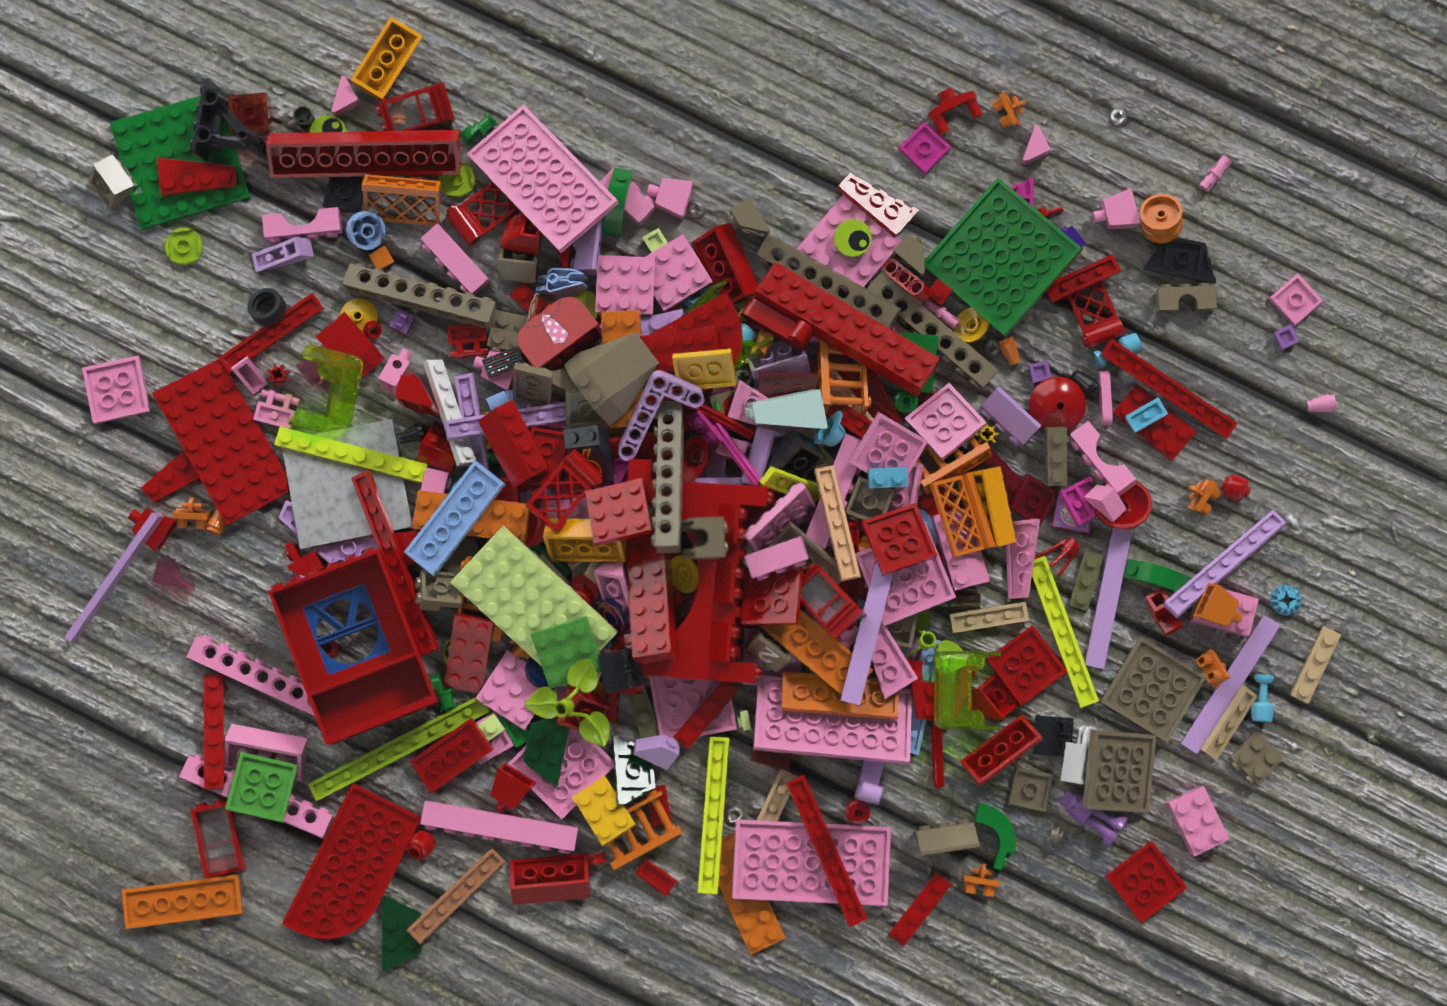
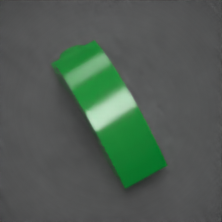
(619, 188)
(1155, 575)
(1002, 827)

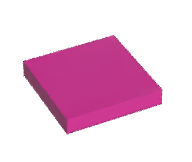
(924, 148)

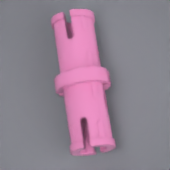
(1215, 173)
(942, 314)

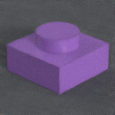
(1286, 337)
(1039, 371)

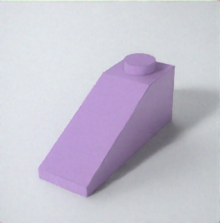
(283, 254)

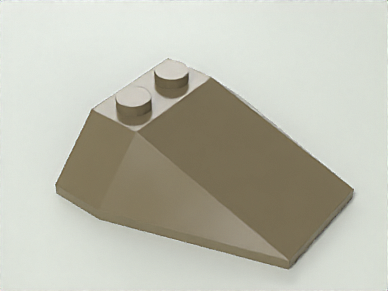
(612, 375)

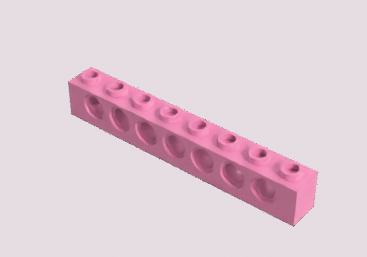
(199, 651)
(318, 828)

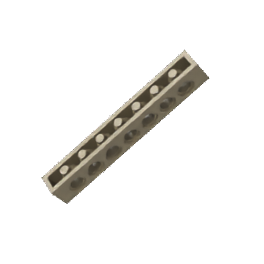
(773, 244)
(426, 303)
(928, 320)
(670, 541)

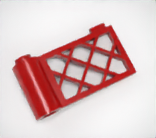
(465, 222)
(1103, 330)
(577, 469)

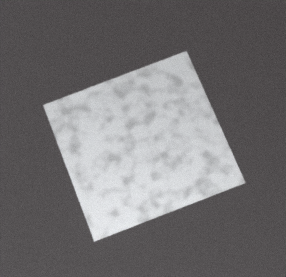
(324, 494)

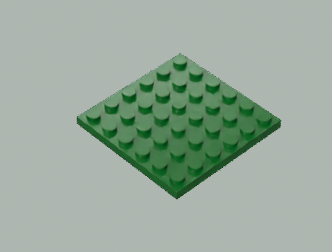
(167, 135)
(1002, 256)

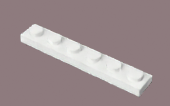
(448, 408)

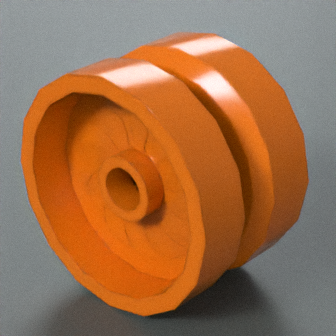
(1161, 218)

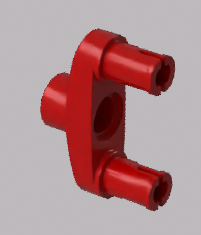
(949, 101)

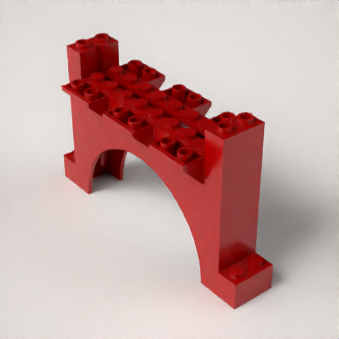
(711, 632)

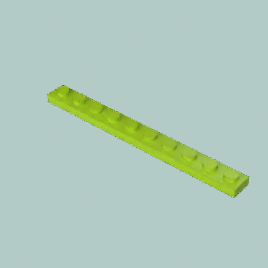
(396, 749)

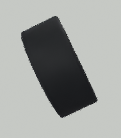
(259, 298)

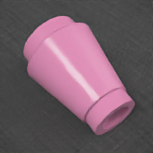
(1322, 404)

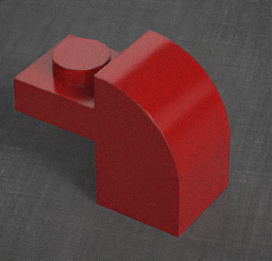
(301, 564)
(1164, 618)

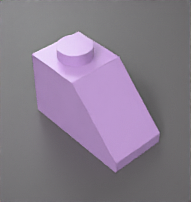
(657, 750)

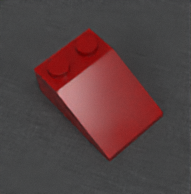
(347, 338)

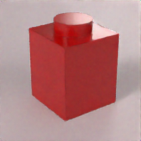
(939, 292)

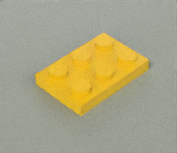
(705, 368)
(601, 811)

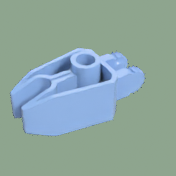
(562, 282)

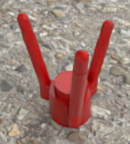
(1068, 549)

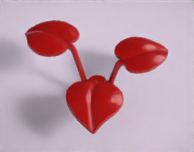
(536, 526)

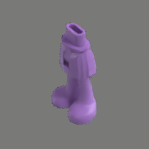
(1074, 805)

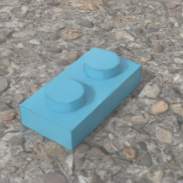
(1146, 415)
(887, 477)

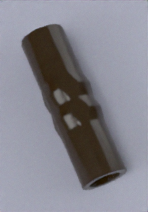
(962, 601)

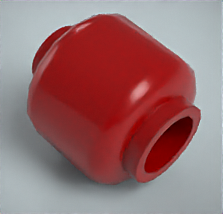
(1235, 488)
(851, 808)
(421, 845)

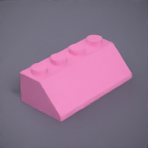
(965, 569)
(264, 744)

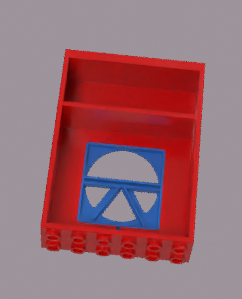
(360, 694)

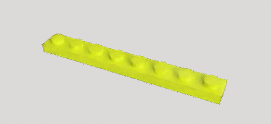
(350, 455)
(1063, 633)
(713, 815)

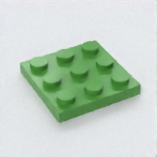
(563, 646)
(261, 787)

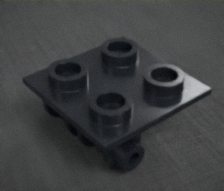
(620, 670)
(1055, 734)

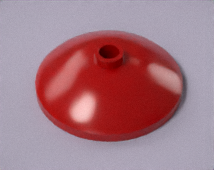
(1048, 394)
(1138, 508)

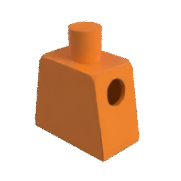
(1218, 606)

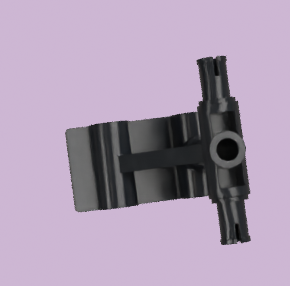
(208, 125)

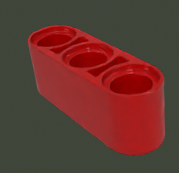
(912, 285)

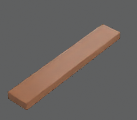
(455, 895)

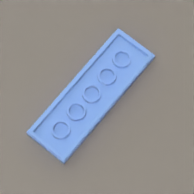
(454, 518)

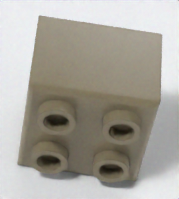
(709, 538)

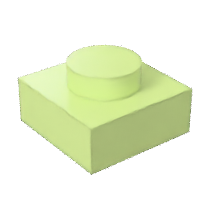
(654, 240)
(743, 720)
(491, 727)

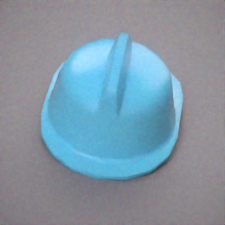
(832, 434)

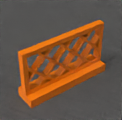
(401, 188)
(973, 511)

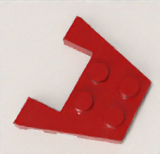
(923, 693)

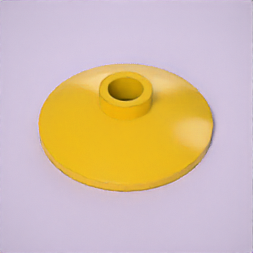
(362, 306)
(968, 320)
(684, 574)

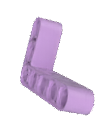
(651, 407)
(868, 782)

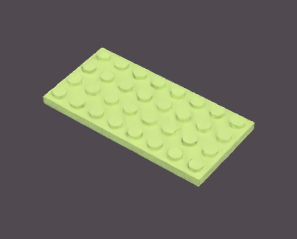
(523, 593)

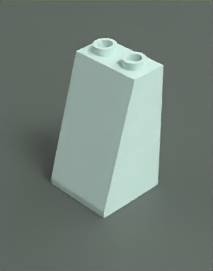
(794, 409)

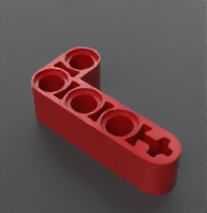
(793, 333)

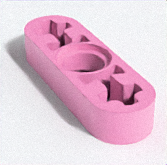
(1105, 398)

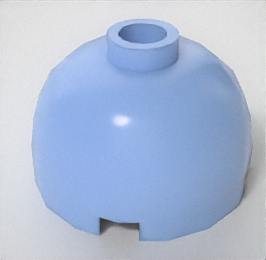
(365, 230)

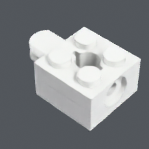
(1076, 757)

